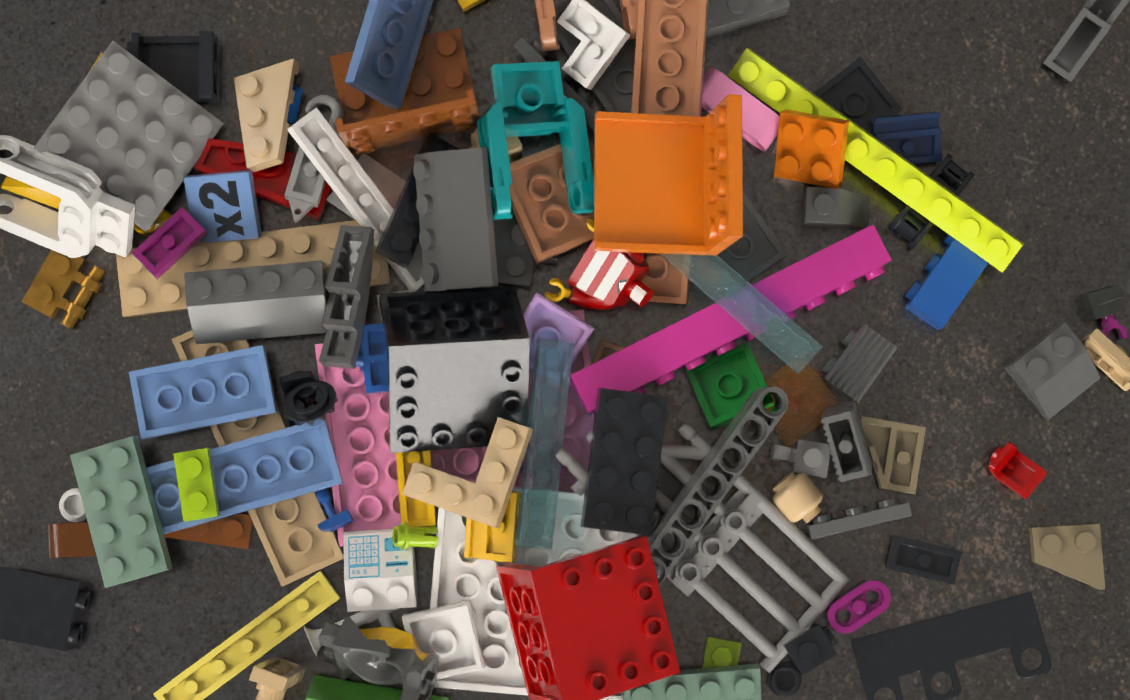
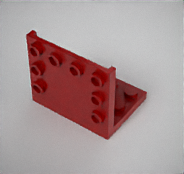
(589, 623)

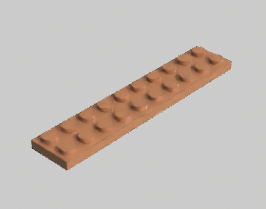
(669, 83)

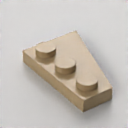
(263, 112)

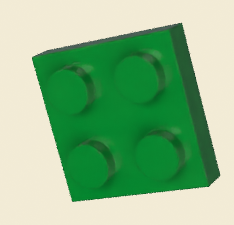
(726, 384)

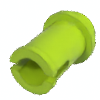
(414, 536)

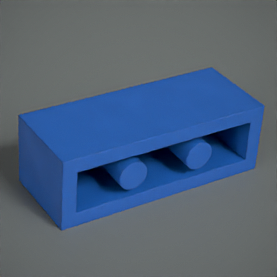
(946, 283)

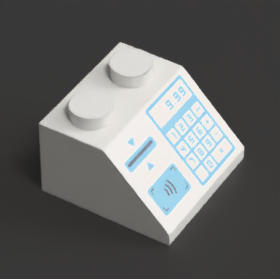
(378, 572)

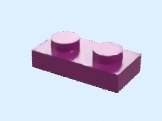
(169, 243)

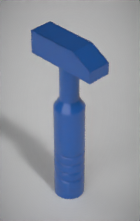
(335, 520)

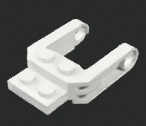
(85, 211)

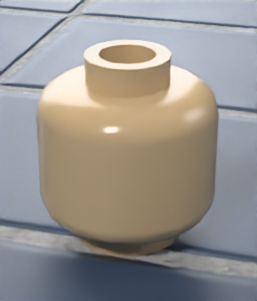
(797, 497)

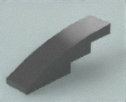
(348, 297)

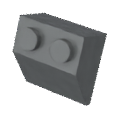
(1054, 370)

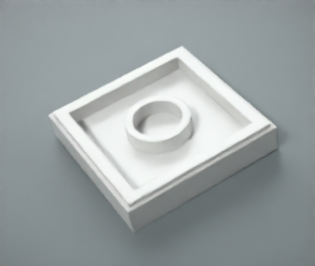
(449, 635)

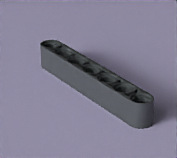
(723, 477)

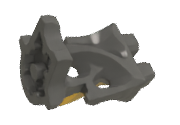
(380, 657)

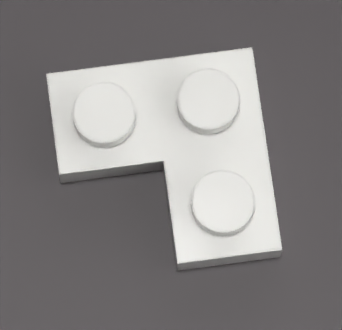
(599, 42)

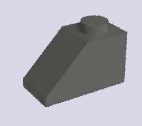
(834, 208)

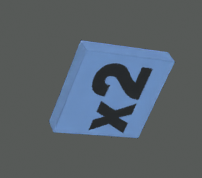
(224, 205)

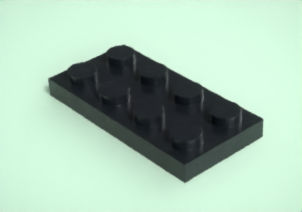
(624, 461)

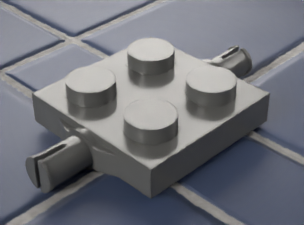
(513, 255)

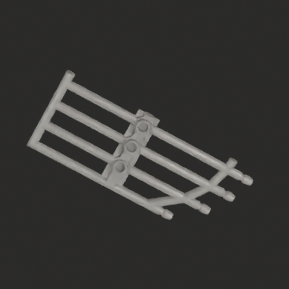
(721, 534)

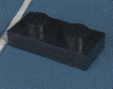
(923, 560)

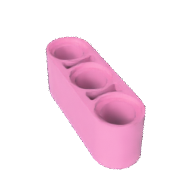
(758, 121)

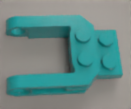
(533, 104)

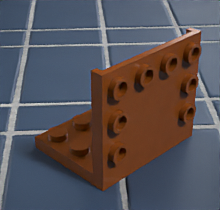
(436, 100)

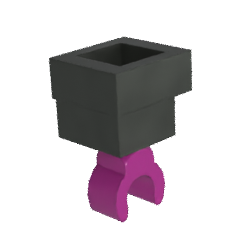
(1103, 305)

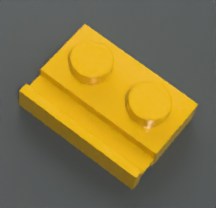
(494, 543)

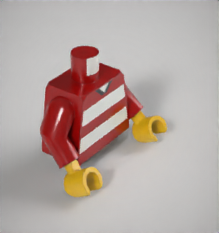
(605, 280)

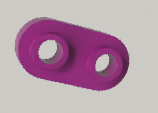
(859, 609)

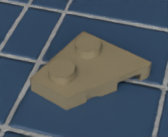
(894, 452)
(1070, 551)

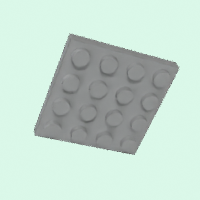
(131, 132)

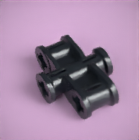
(914, 225)

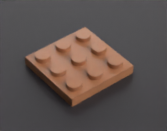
(543, 207)

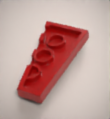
(269, 183)

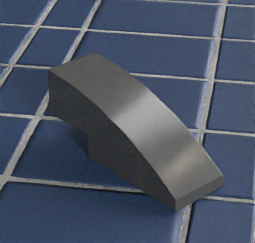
(1083, 36)

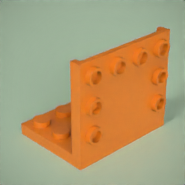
(669, 181)

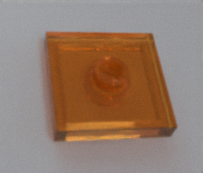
(806, 402)

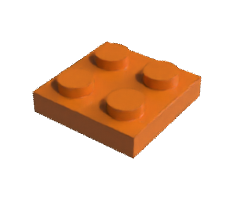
(811, 148)

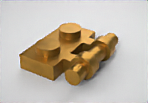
(54, 283)

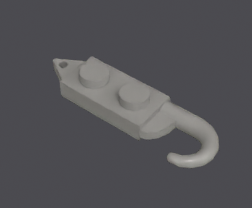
(305, 181)

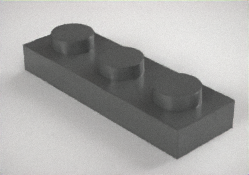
(857, 518)

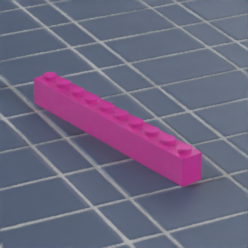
(715, 329)

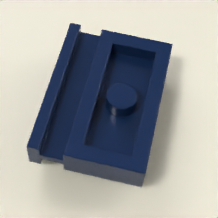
(911, 135)

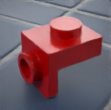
(1016, 470)

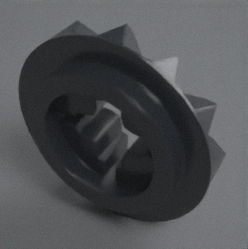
(305, 394)

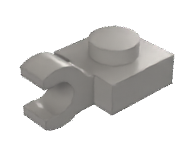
(807, 457)

